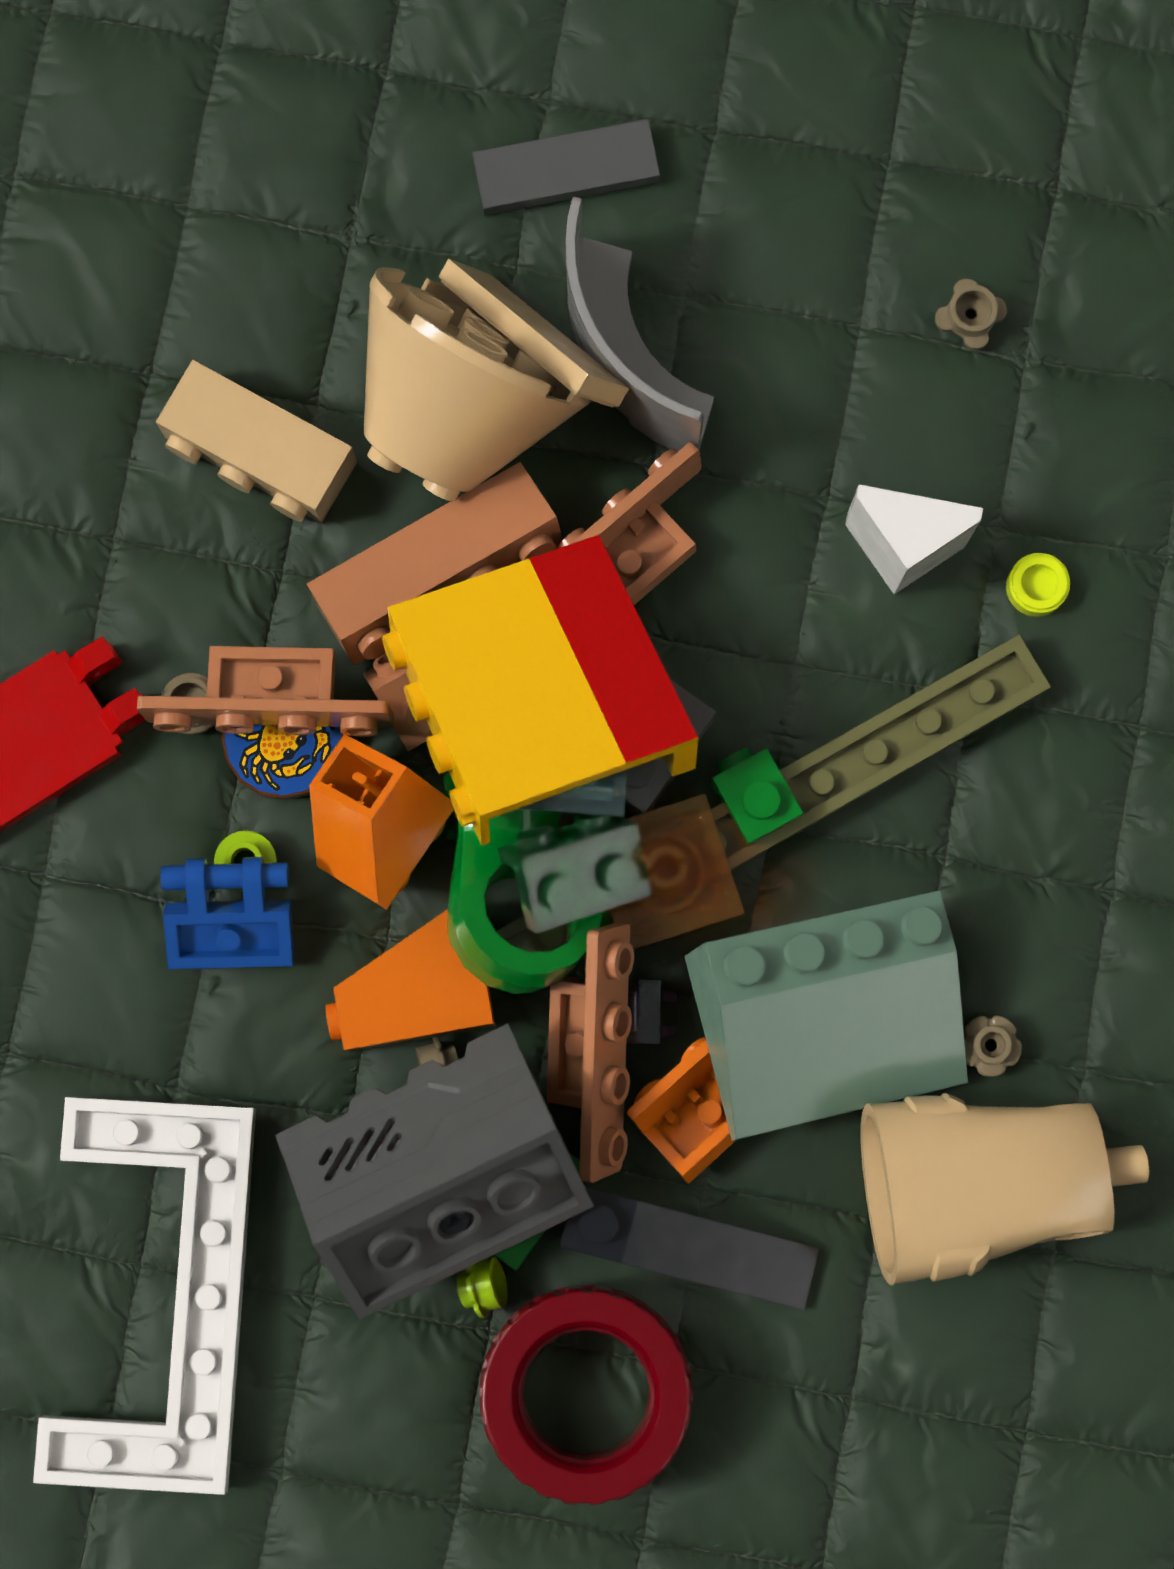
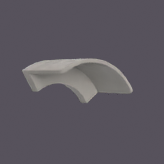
(606, 331)

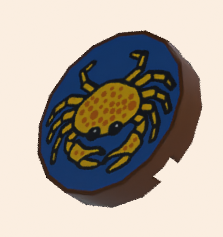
(277, 762)

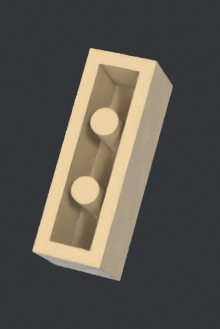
(255, 444)

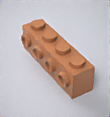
(465, 538)

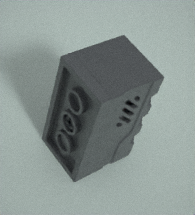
(432, 1174)

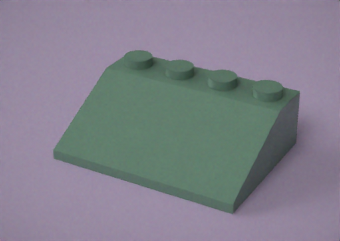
(831, 1013)

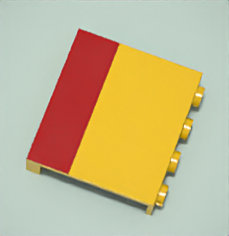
(536, 682)

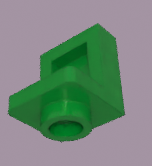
(755, 794)

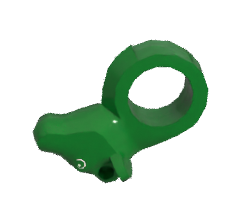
(468, 927)

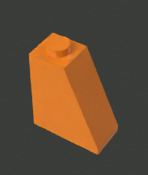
(409, 994)

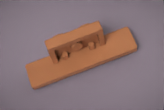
(638, 531)
(268, 688)
(589, 1049)

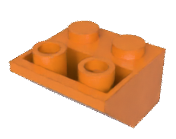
(373, 820)

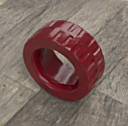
(568, 1473)

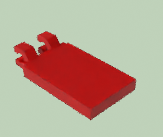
(57, 729)

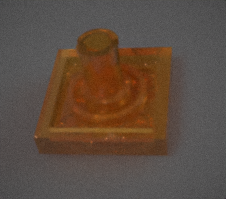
(685, 875)

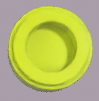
(1038, 584)

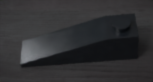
(692, 1248)

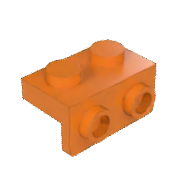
(684, 1114)

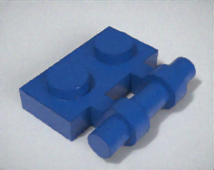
(227, 932)

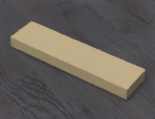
(533, 334)

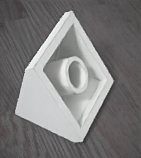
(908, 532)

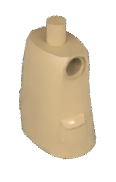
(980, 1182)

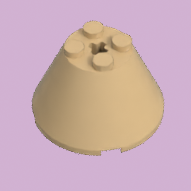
(450, 388)

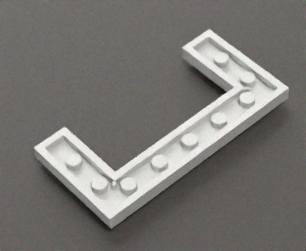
(196, 1441)

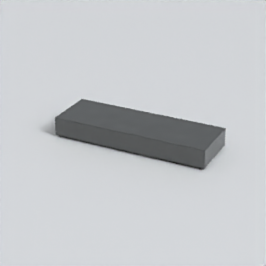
(566, 167)

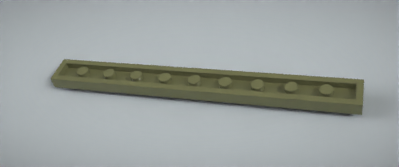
(871, 755)

